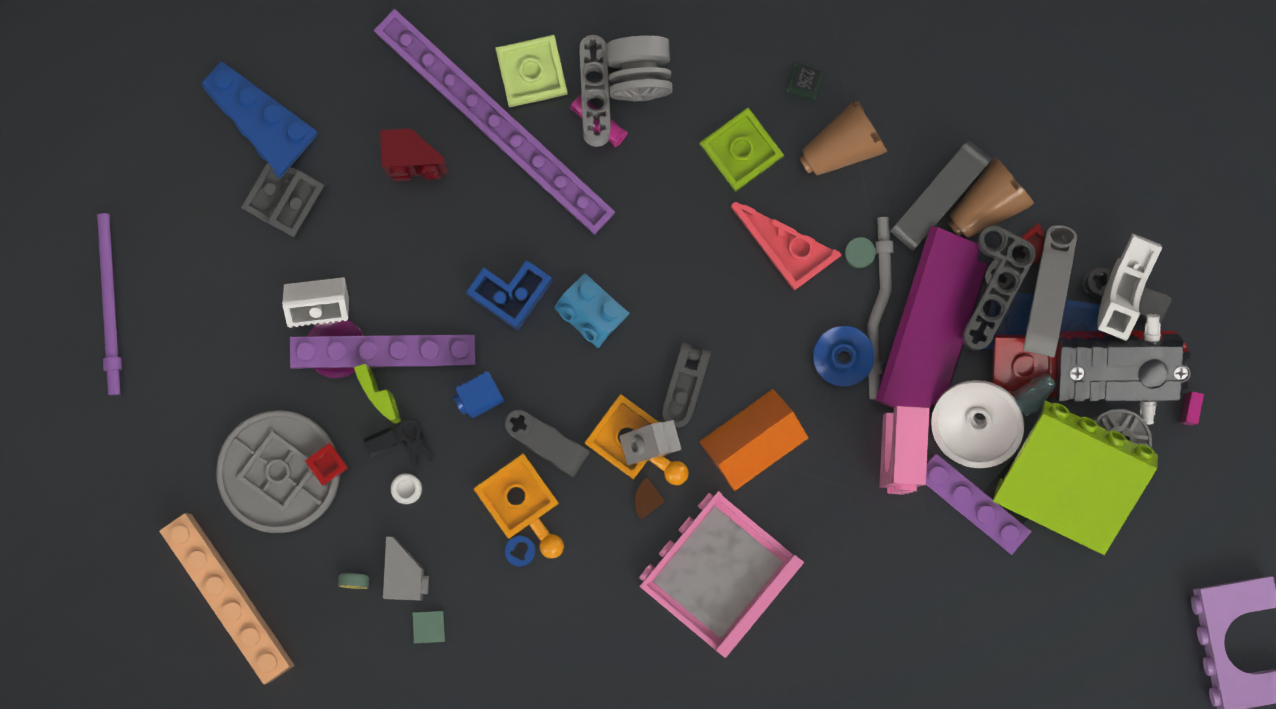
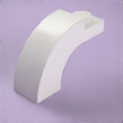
(1125, 286)

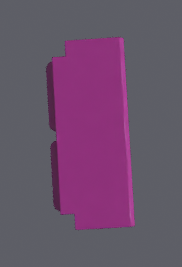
(933, 322)

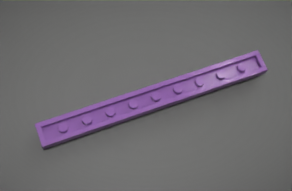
(494, 122)

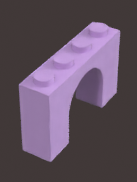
(1217, 609)

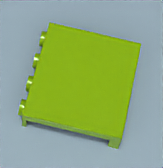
(1076, 477)

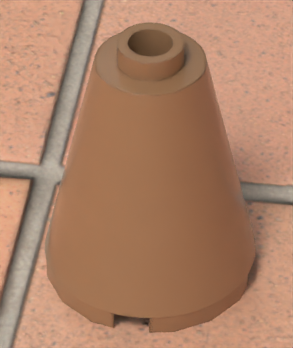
(843, 142)
(989, 201)

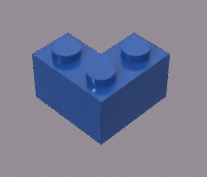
(513, 301)

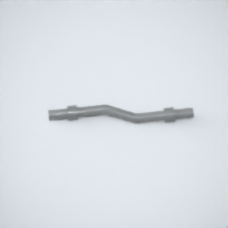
(884, 249)

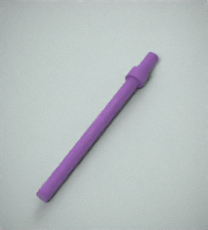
(112, 363)

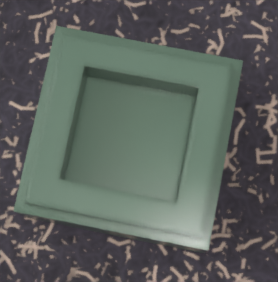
(428, 627)

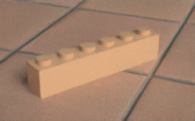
(227, 598)

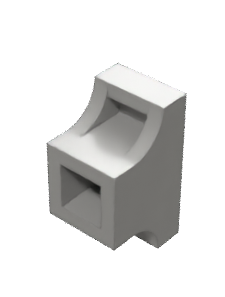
(650, 442)

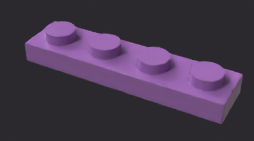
(975, 504)

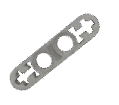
(594, 90)

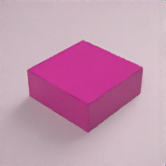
(1191, 408)

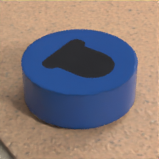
(520, 551)

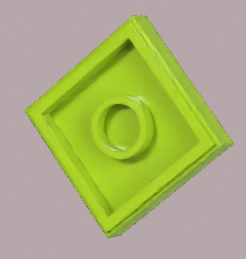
(741, 149)

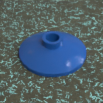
(843, 340)

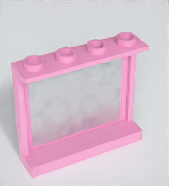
(720, 573)

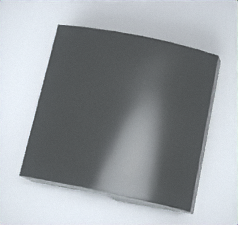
(284, 200)

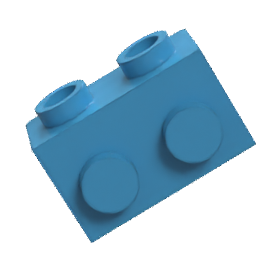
(590, 310)

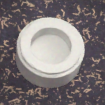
(406, 488)

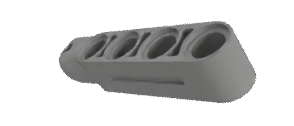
(1050, 291)

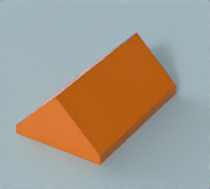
(754, 439)

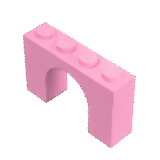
(904, 449)

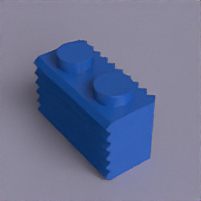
(478, 395)

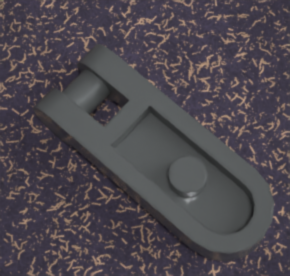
(685, 386)

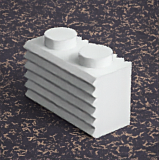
(315, 302)

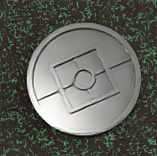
(266, 473)

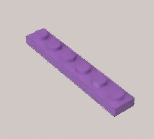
(382, 351)

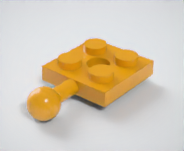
(605, 441)
(515, 518)

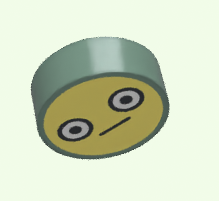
(353, 581)

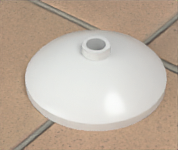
(972, 440)

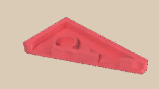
(792, 253)

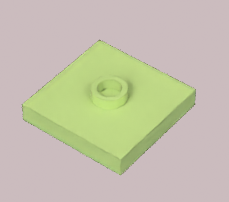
(531, 71)

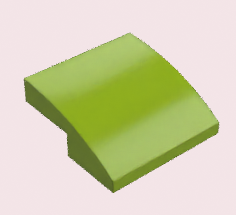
(382, 400)

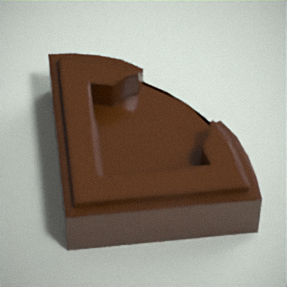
(647, 498)

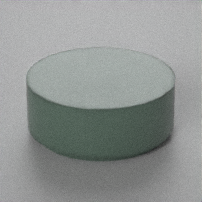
(860, 252)

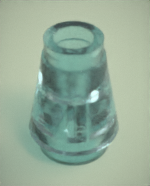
(1033, 394)

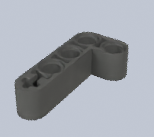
(940, 195)
(993, 292)

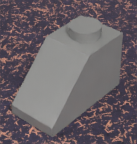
(402, 574)

